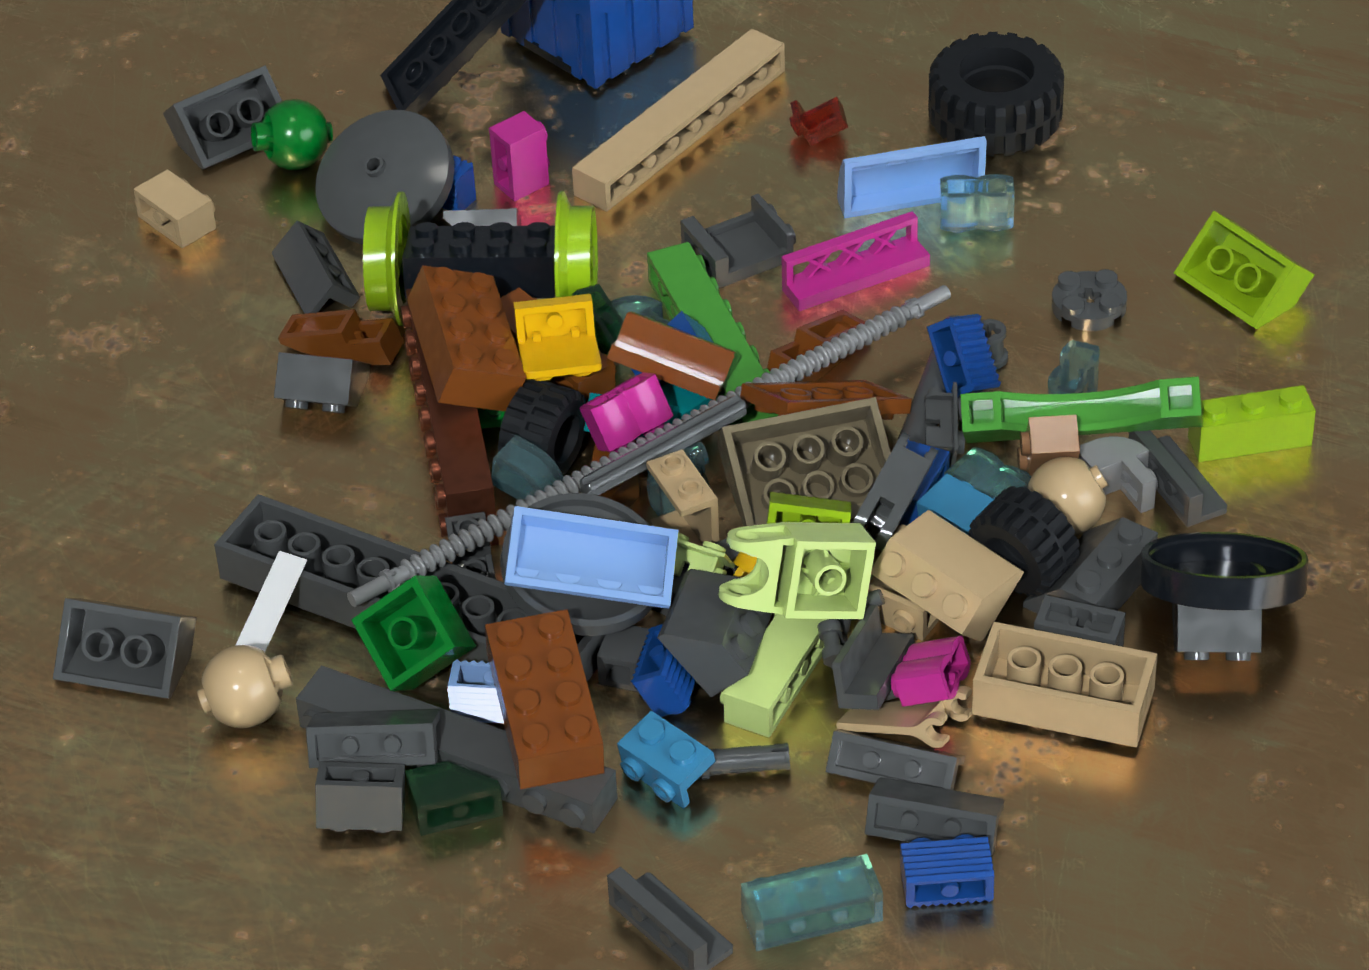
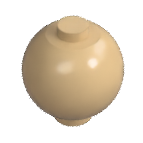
(1072, 489)
(243, 686)

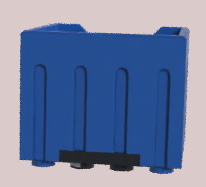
(598, 36)

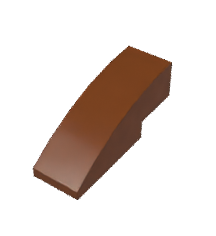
(814, 335)
(343, 336)

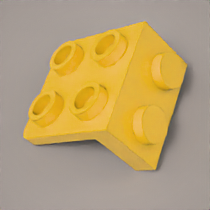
(557, 337)

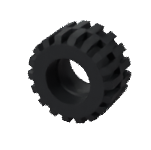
(547, 418)
(1029, 535)

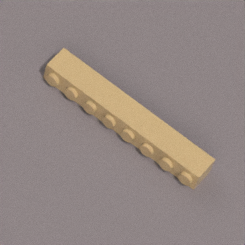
(678, 120)

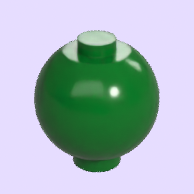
(292, 134)

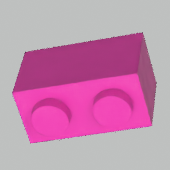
(519, 155)

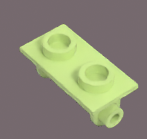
(708, 557)

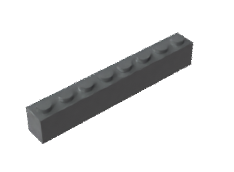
(468, 744)

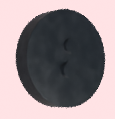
(1224, 571)

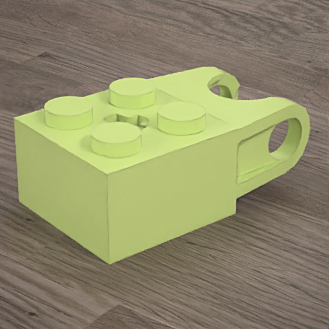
(803, 569)

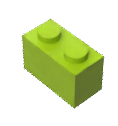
(806, 509)

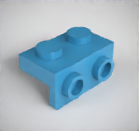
(663, 758)

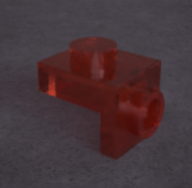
(818, 122)

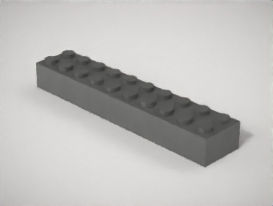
(348, 558)

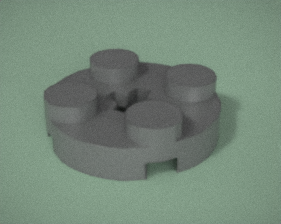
(1102, 286)

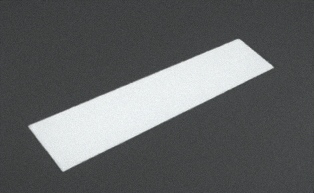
(272, 600)

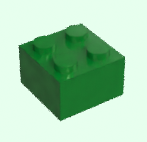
(413, 633)

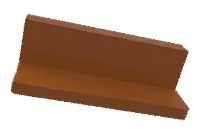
(672, 355)

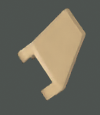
(909, 720)

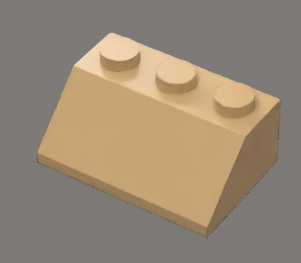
(948, 574)

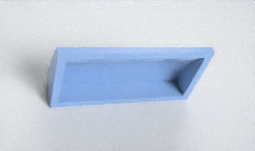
(905, 176)
(591, 557)

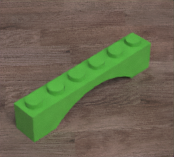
(1135, 408)

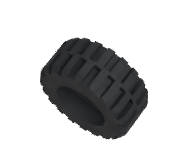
(998, 91)

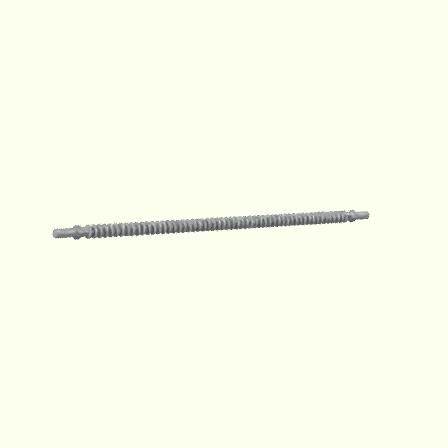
(794, 370)

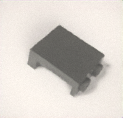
(741, 244)

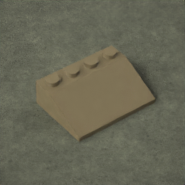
(806, 453)

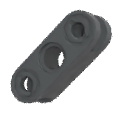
(894, 489)

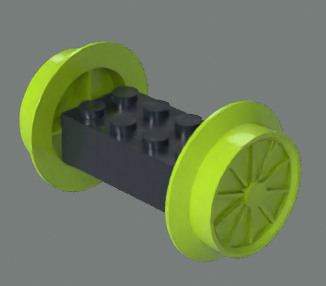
(532, 257)

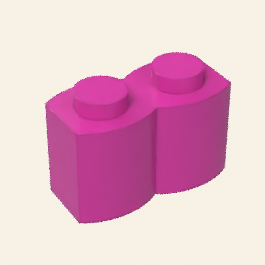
(626, 412)
(931, 671)

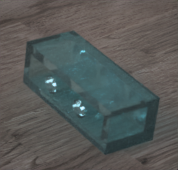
(811, 902)

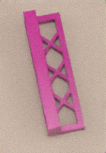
(853, 269)

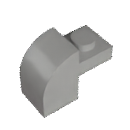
(1124, 468)

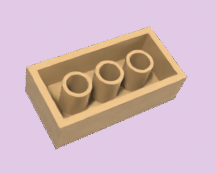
(1064, 684)

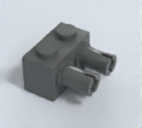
(360, 796)

